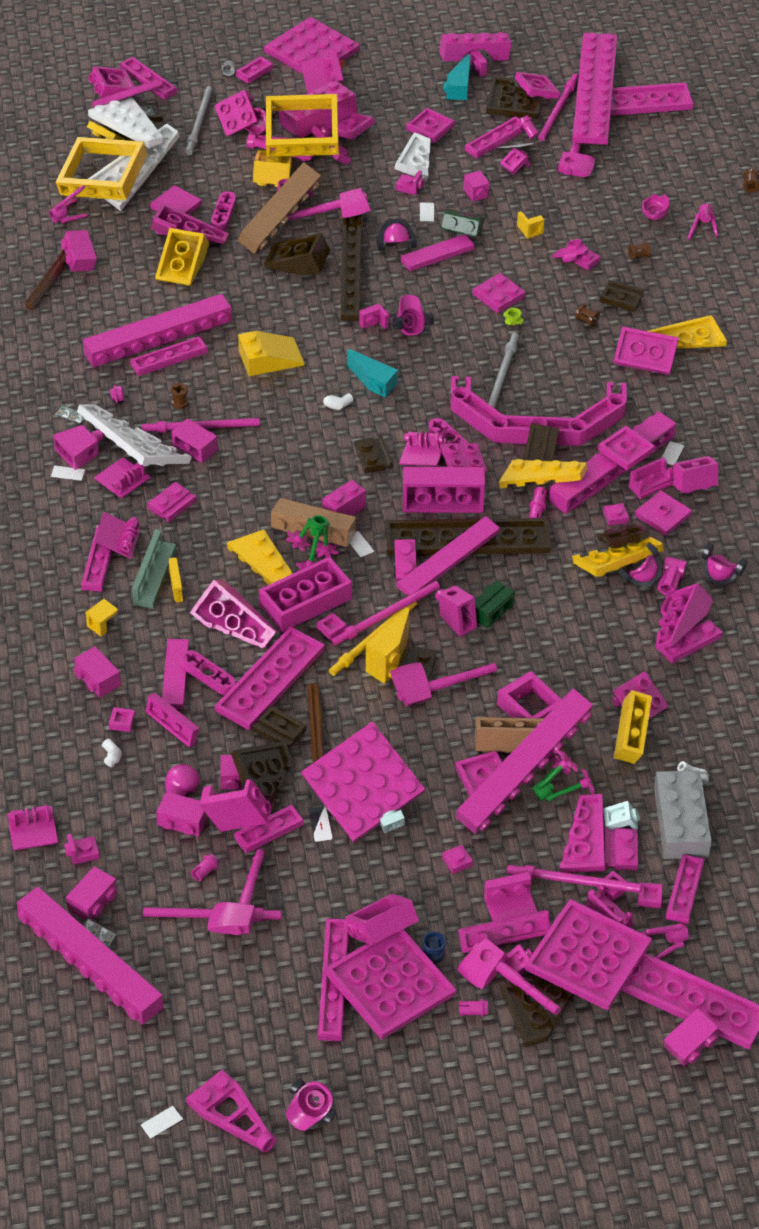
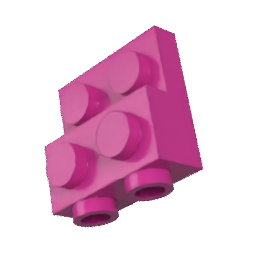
(109, 80)

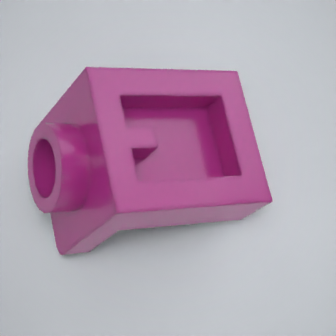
(515, 161)
(410, 184)
(374, 315)
(81, 849)
(518, 958)

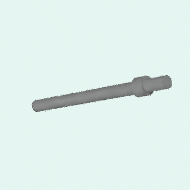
(192, 139)
(510, 350)

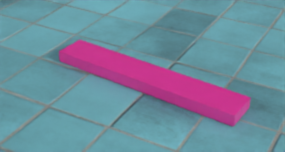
(449, 556)
(331, 998)

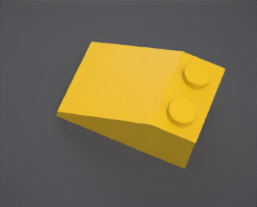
(271, 169)
(182, 256)
(268, 352)
(387, 647)

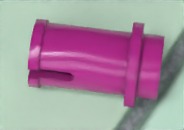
(528, 126)
(205, 867)
(473, 1008)

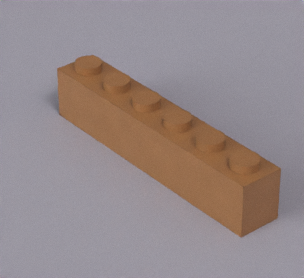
(279, 207)

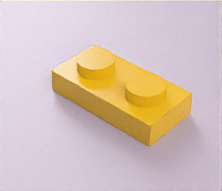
(100, 131)

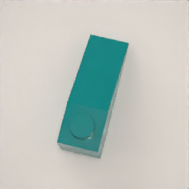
(457, 81)
(372, 373)

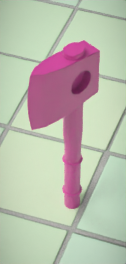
(575, 163)
(350, 202)
(414, 687)
(238, 917)
(487, 960)

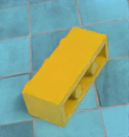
(633, 727)

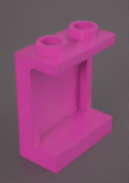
(236, 808)

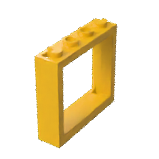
(301, 146)
(100, 188)

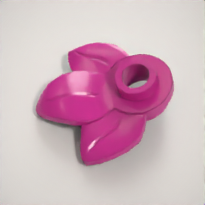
(570, 253)

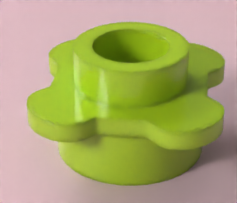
(513, 316)

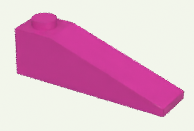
(172, 218)
(229, 612)
(680, 613)

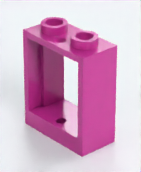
(521, 687)
(381, 919)

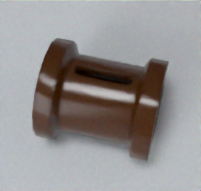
(751, 180)
(632, 250)
(587, 315)
(179, 393)

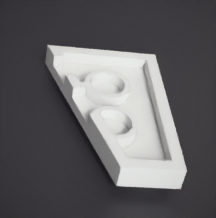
(415, 156)

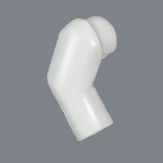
(336, 402)
(114, 753)
(683, 766)

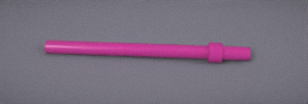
(568, 88)
(162, 427)
(352, 631)
(573, 878)
(205, 913)

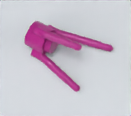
(60, 212)
(705, 215)
(674, 933)

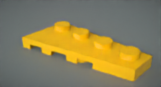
(695, 333)
(542, 471)
(261, 555)
(611, 560)

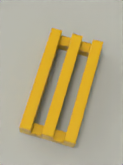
(175, 580)

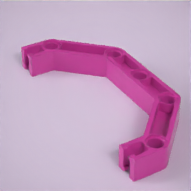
(516, 429)

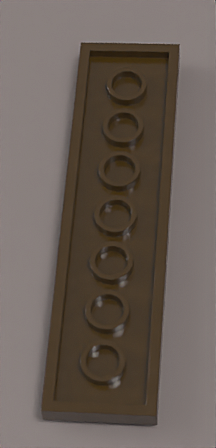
(430, 536)

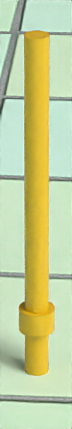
(348, 658)

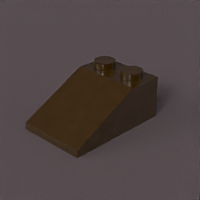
(299, 255)

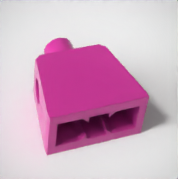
(77, 445)
(457, 609)

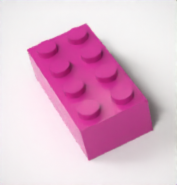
(302, 121)
(443, 489)
(305, 594)

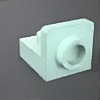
(620, 816)
(391, 821)

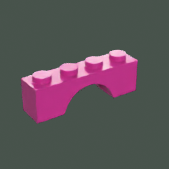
(455, 46)

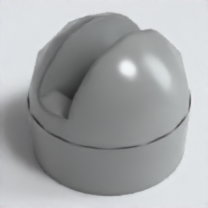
(232, 70)

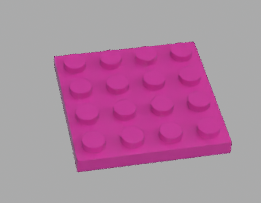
(309, 42)
(362, 781)
(588, 954)
(390, 983)

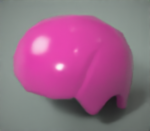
(259, 127)
(656, 207)
(182, 780)

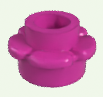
(117, 393)

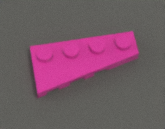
(586, 837)

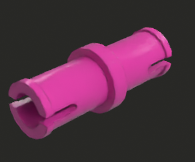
(538, 504)

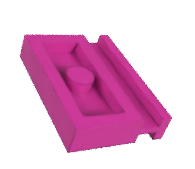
(171, 502)
(621, 849)

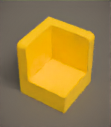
(530, 227)
(98, 615)

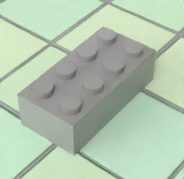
(682, 814)

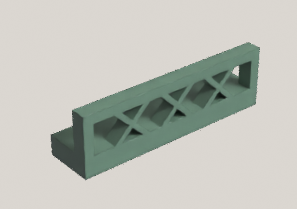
(152, 571)

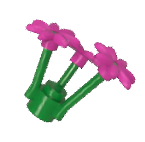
(318, 525)
(544, 788)

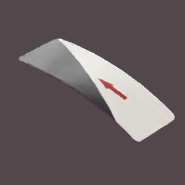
(320, 823)

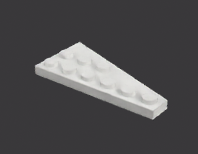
(128, 119)
(115, 169)
(136, 442)

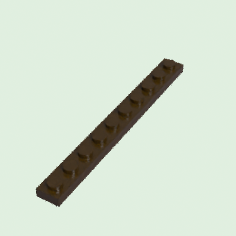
(350, 268)

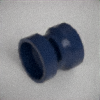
(434, 946)

